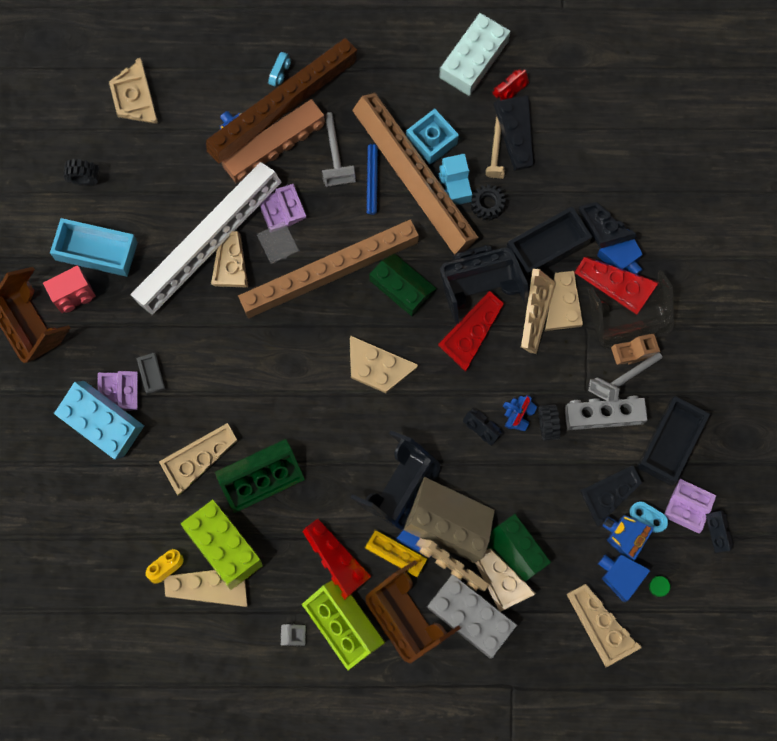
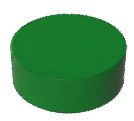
(659, 586)

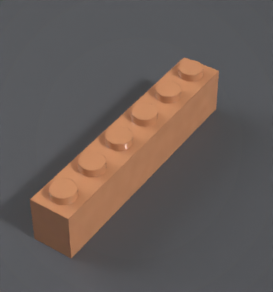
(274, 140)

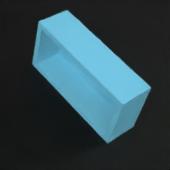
(94, 247)
(99, 419)

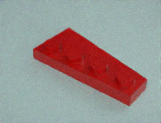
(621, 285)
(468, 335)
(342, 565)

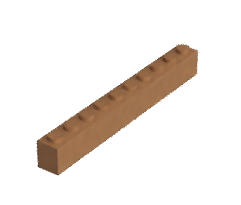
(415, 173)
(328, 269)

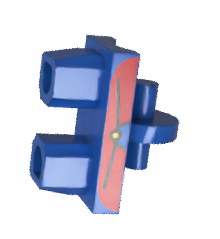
(516, 410)

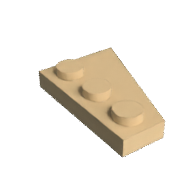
(230, 264)
(564, 306)
(503, 582)

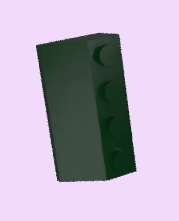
(259, 476)

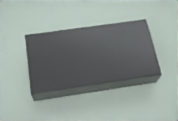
(150, 373)

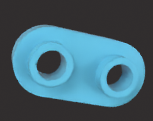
(282, 63)
(649, 514)

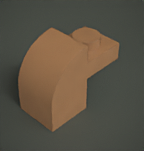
(636, 350)

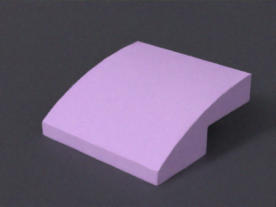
(282, 206)
(119, 388)
(689, 506)

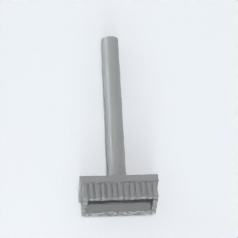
(338, 174)
(610, 391)

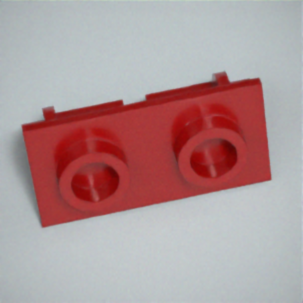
(516, 82)

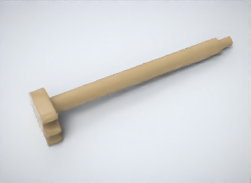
(494, 171)

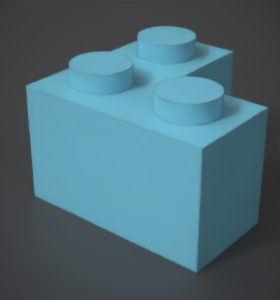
(454, 176)

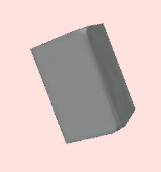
(293, 635)

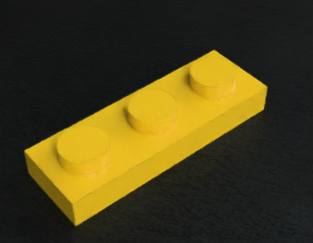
(395, 552)

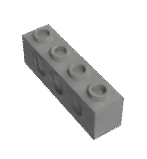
(635, 406)

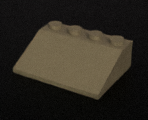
(450, 520)

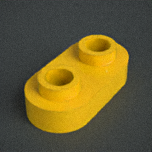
(164, 566)

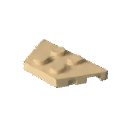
(132, 94)
(376, 366)

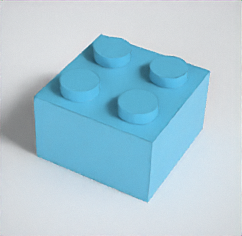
(432, 136)

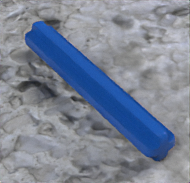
(372, 179)

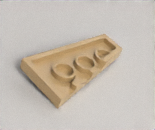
(537, 308)
(193, 460)
(429, 549)
(205, 587)
(604, 631)

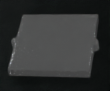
(277, 242)

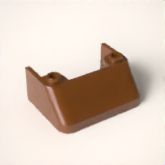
(20, 320)
(402, 619)

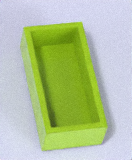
(221, 544)

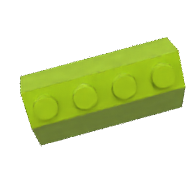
(343, 624)

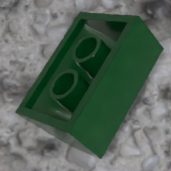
(401, 283)
(517, 548)

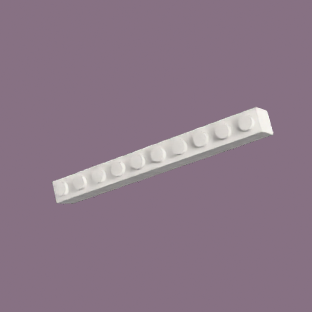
(206, 238)

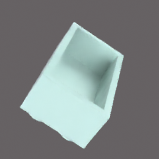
(474, 54)

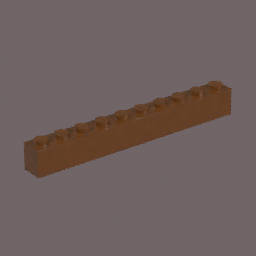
(281, 100)

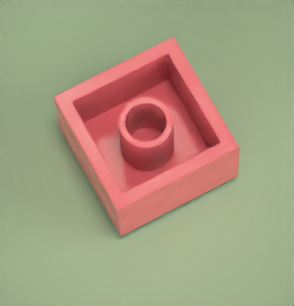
(69, 289)

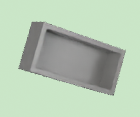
(477, 618)

